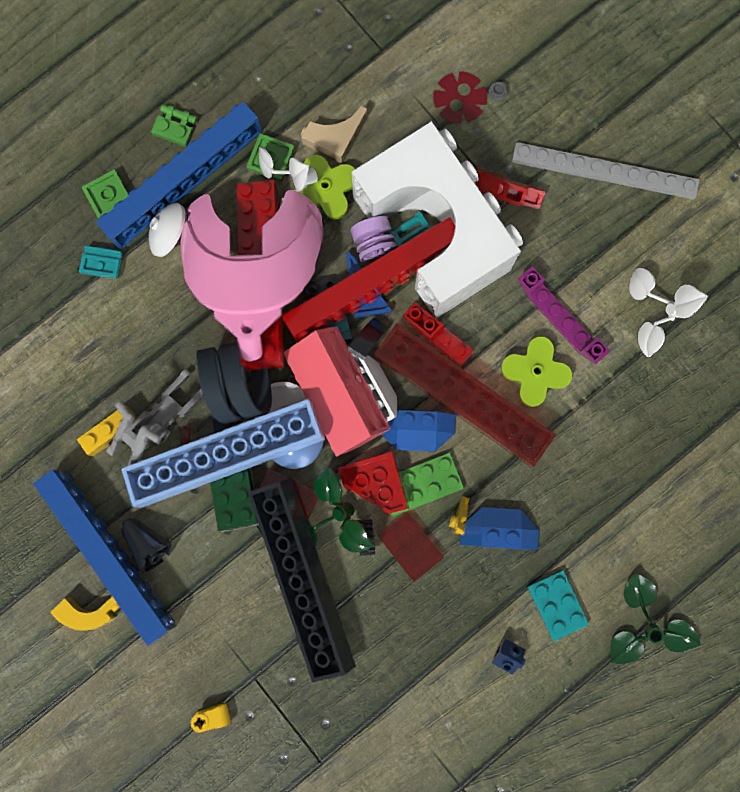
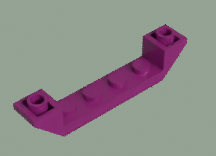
(560, 318)

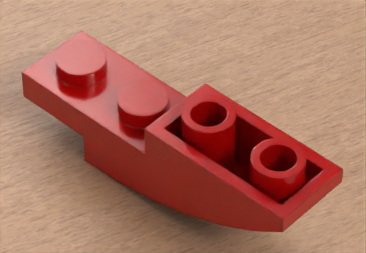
(509, 190)
(437, 334)

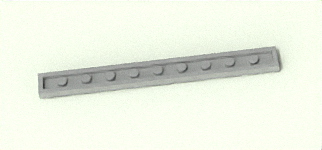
(605, 170)

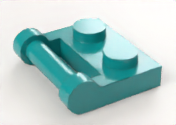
(418, 218)

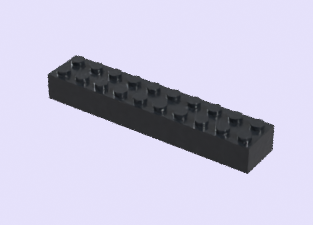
(302, 580)

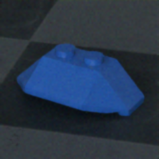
(420, 430)
(500, 529)

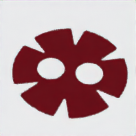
(469, 109)

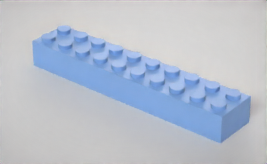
(223, 454)

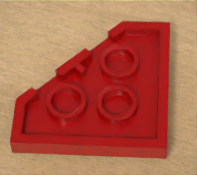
(376, 482)

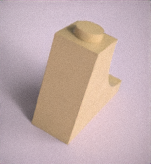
(334, 139)

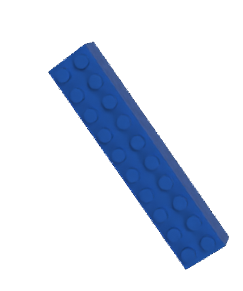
(180, 175)
(105, 556)

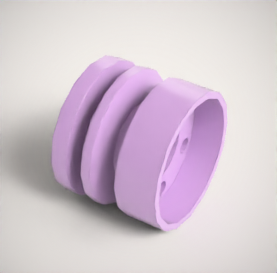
(373, 238)

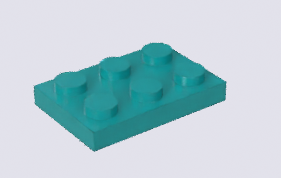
(557, 605)

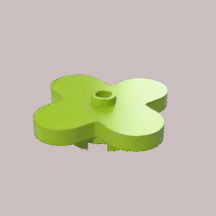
(338, 182)
(534, 386)

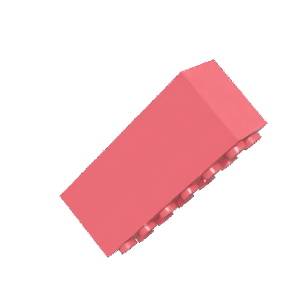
(336, 389)

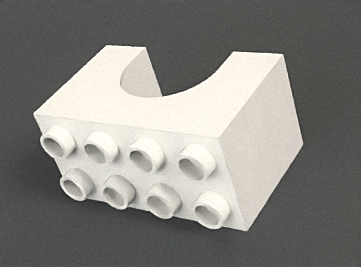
(429, 178)

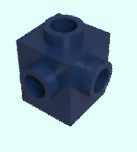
(509, 656)

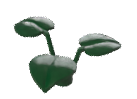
(353, 534)
(677, 638)

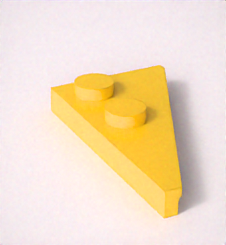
(456, 522)

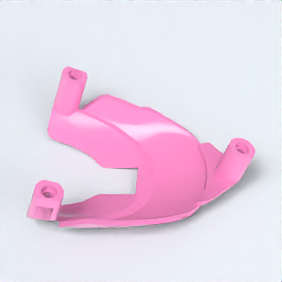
(250, 288)

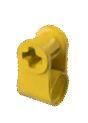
(214, 717)

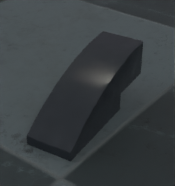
(368, 338)

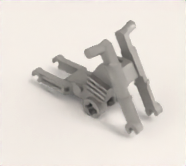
(151, 425)

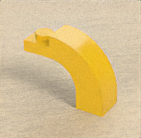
(76, 618)

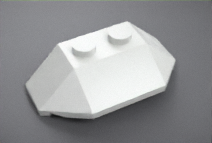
(379, 386)

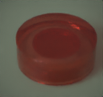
(185, 436)

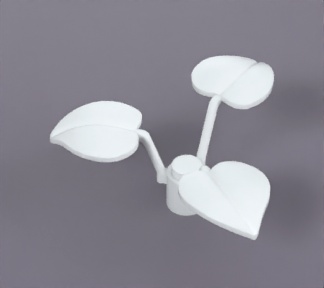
(300, 172)
(687, 302)

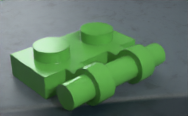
(171, 130)

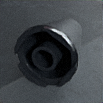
(145, 544)

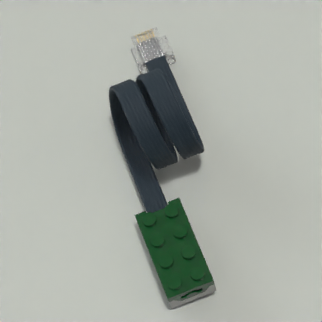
(230, 493)

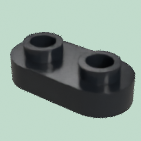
(319, 286)

